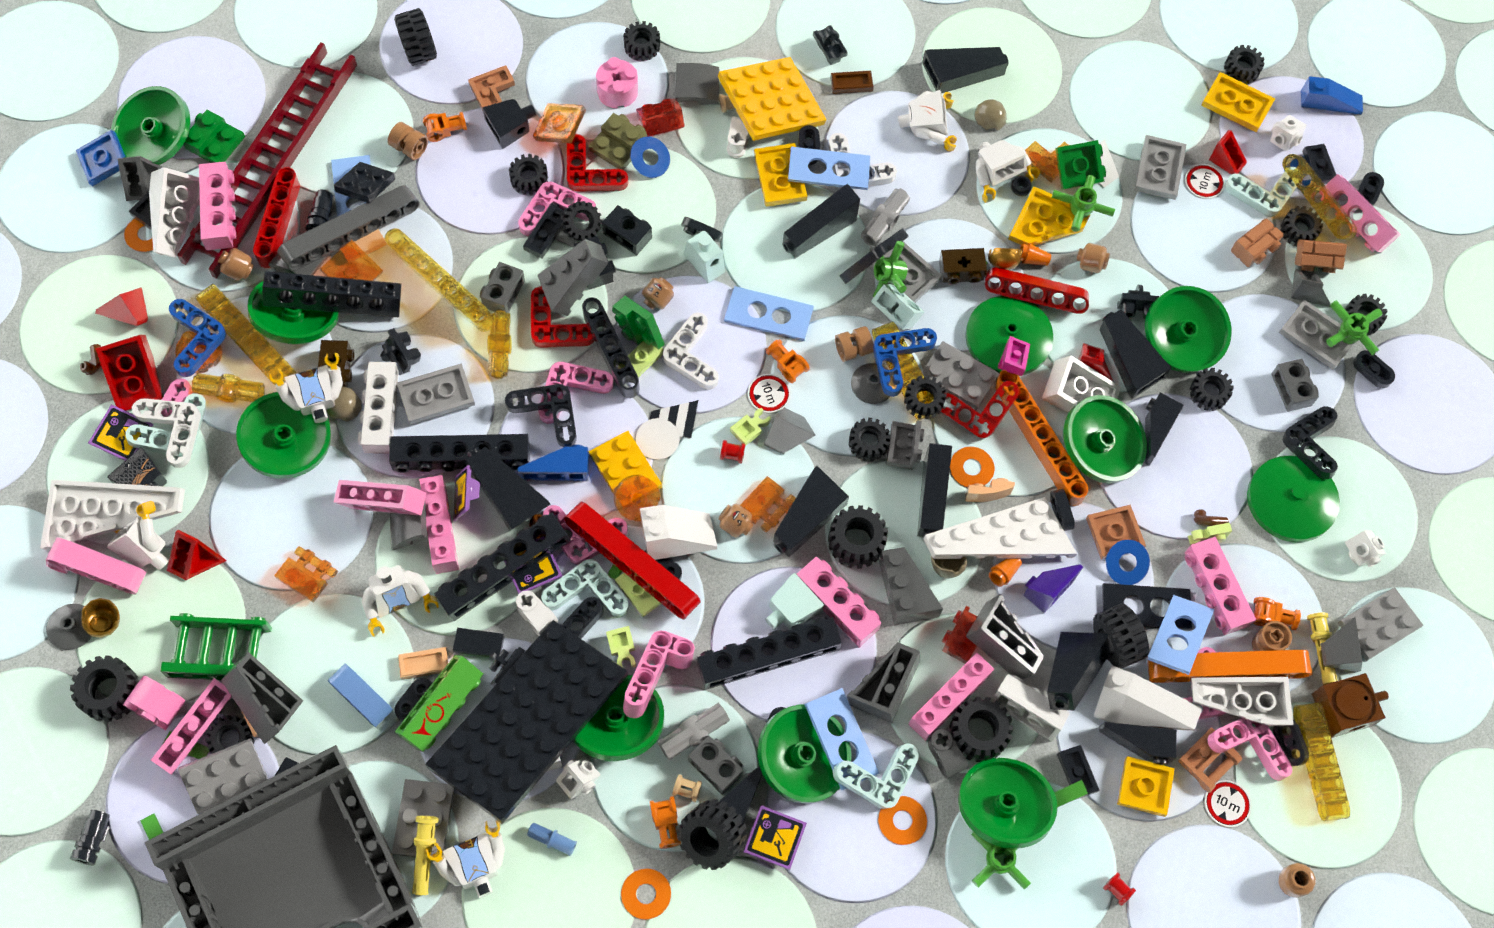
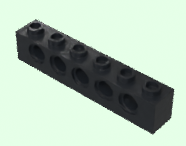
(331, 294)
(403, 446)
(496, 579)
(714, 676)

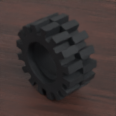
(641, 31)
(1247, 55)
(524, 164)
(592, 214)
(1305, 216)
(1368, 304)
(1217, 379)
(925, 385)
(869, 451)
(224, 725)

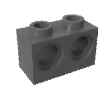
(507, 290)
(1290, 386)
(710, 768)

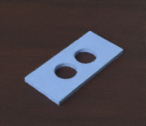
(858, 164)
(339, 169)
(742, 298)
(1180, 660)
(837, 704)

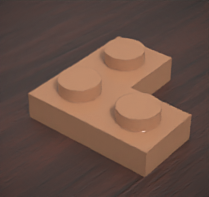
(489, 84)

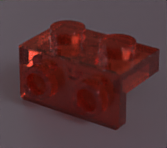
(661, 117)
(955, 641)

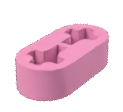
(173, 395)

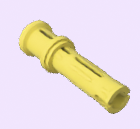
(1320, 634)
(423, 840)

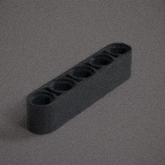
(614, 356)

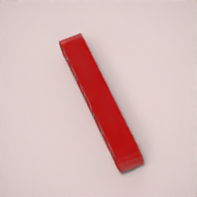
(632, 560)

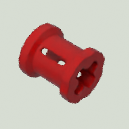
(732, 451)
(1119, 889)

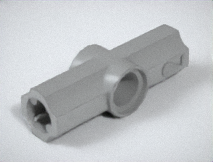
(885, 217)
(693, 731)

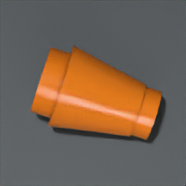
(1034, 255)
(1004, 571)

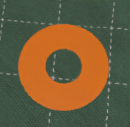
(133, 240)
(978, 454)
(907, 836)
(662, 898)

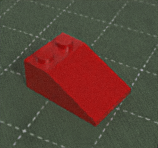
(130, 371)

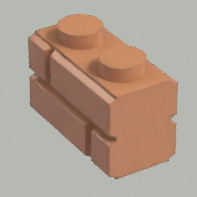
(1257, 242)
(1320, 254)

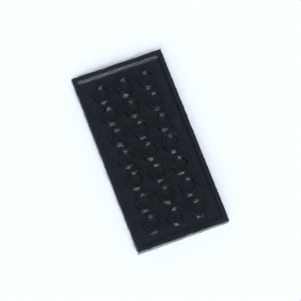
(527, 721)

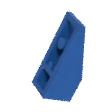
(1330, 96)
(561, 465)

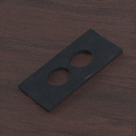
(1117, 593)

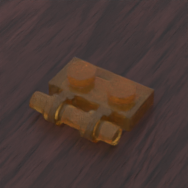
(762, 499)
(303, 580)

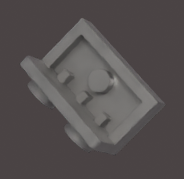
(904, 445)

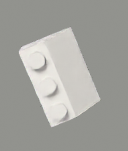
(1030, 707)

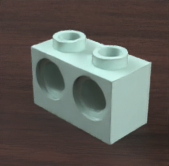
(897, 306)

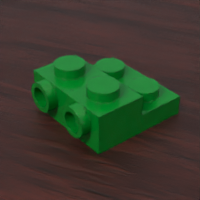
(212, 137)
(1078, 162)
(637, 323)

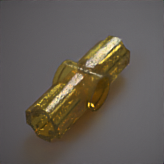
(499, 345)
(227, 387)

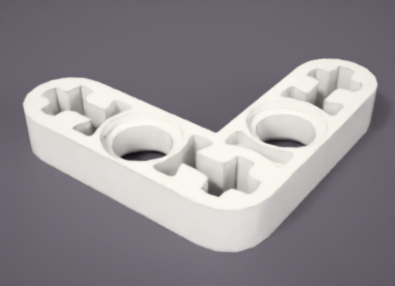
(844, 170)
(683, 352)
(179, 424)

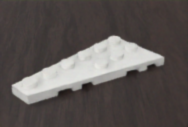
(93, 508)
(1010, 533)

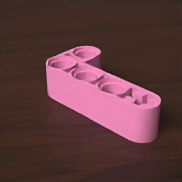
(72, 557)
(650, 674)

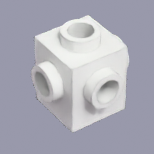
(1288, 133)
(1365, 548)
(578, 777)

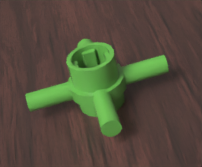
(1083, 203)
(891, 269)
(1354, 328)
(994, 866)

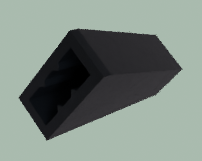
(963, 66)
(822, 222)
(1132, 353)
(504, 488)
(934, 488)
(811, 510)
(1075, 667)

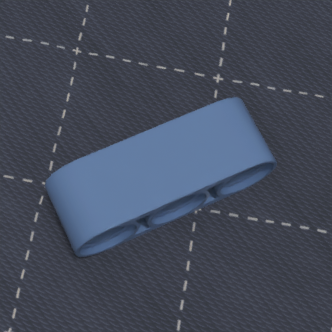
(360, 695)

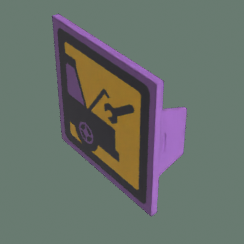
(111, 433)
(465, 490)
(538, 575)
(775, 837)

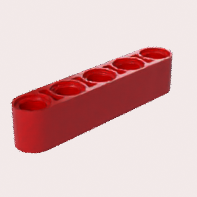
(274, 208)
(1043, 298)

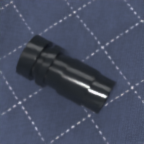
(320, 209)
(92, 834)

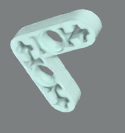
(1271, 197)
(155, 432)
(592, 582)
(879, 786)

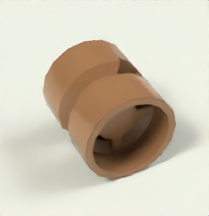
(407, 140)
(861, 342)
(1272, 637)

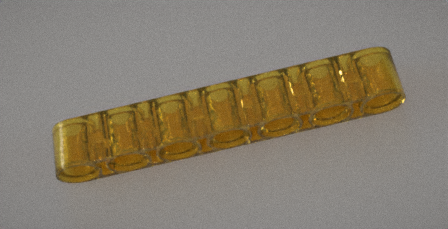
(445, 285)
(243, 333)

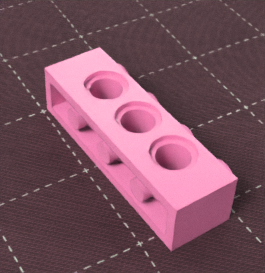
(1386, 232)
(213, 235)
(380, 497)
(439, 525)
(1222, 574)
(857, 631)
(951, 696)
(192, 727)

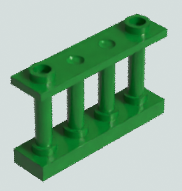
(202, 668)

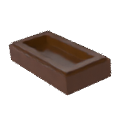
(851, 82)

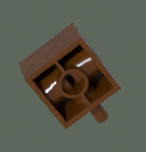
(1350, 704)

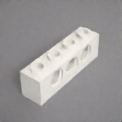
(378, 374)

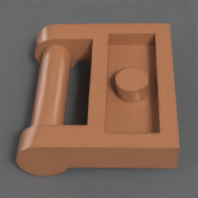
(1201, 756)

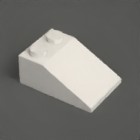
(1073, 382)
(676, 531)

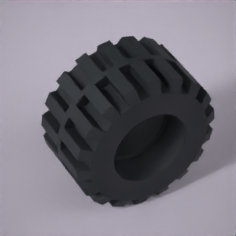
(415, 36)
(863, 520)
(1125, 633)
(90, 678)
(994, 716)
(699, 843)

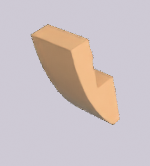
(997, 489)

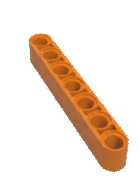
(1043, 446)
(1276, 663)

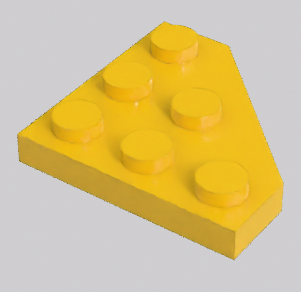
(1043, 220)

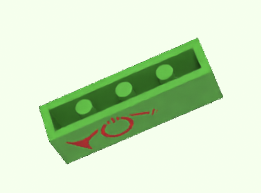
(439, 703)

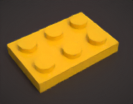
(1238, 102)
(773, 174)
(621, 459)

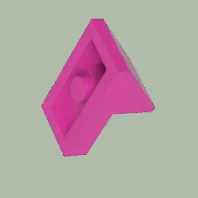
(1014, 356)

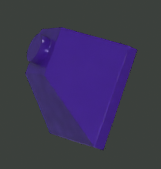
(1050, 586)

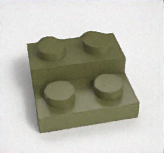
(616, 140)

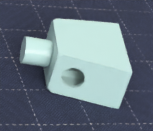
(703, 253)
(793, 604)

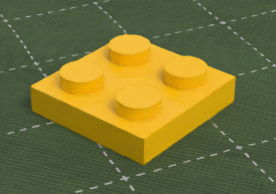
(1146, 786)

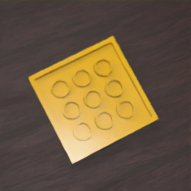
(771, 98)

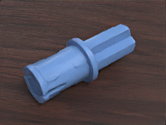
(551, 838)

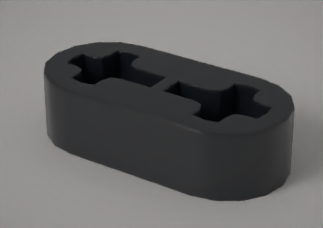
(1062, 509)

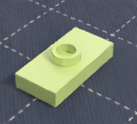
(643, 357)
(637, 595)

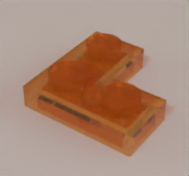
(1044, 160)

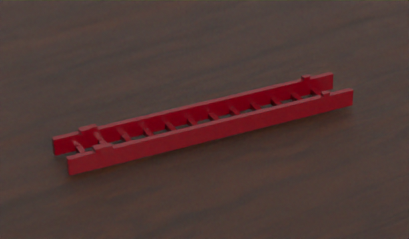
(259, 144)

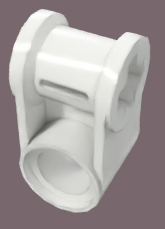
(737, 138)
(537, 615)

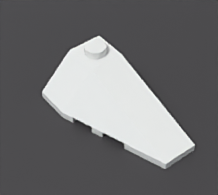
(172, 207)
(1252, 698)
(1139, 702)

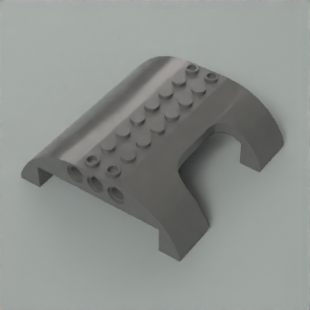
(287, 856)

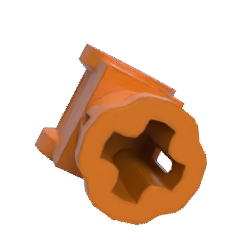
(443, 125)
(788, 363)
(1269, 610)
(665, 817)

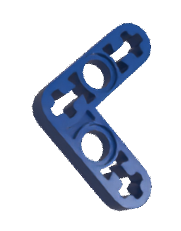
(203, 336)
(890, 354)

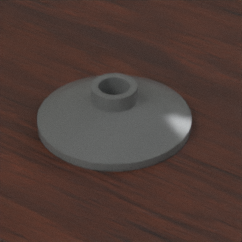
(864, 388)
(67, 637)

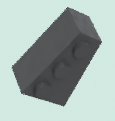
(571, 274)
(906, 588)
(1004, 640)
(887, 683)
(261, 696)

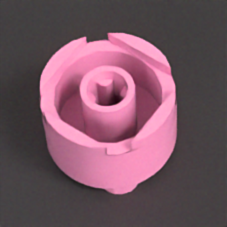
(617, 83)
(154, 702)

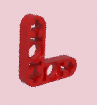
(583, 173)
(546, 327)
(985, 415)

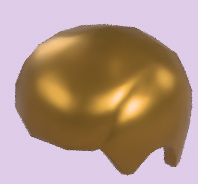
(1005, 258)
(100, 617)

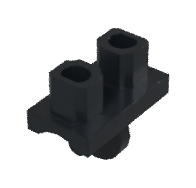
(830, 44)
(1136, 300)
(396, 351)
(498, 660)

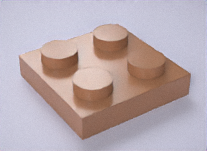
(1113, 526)

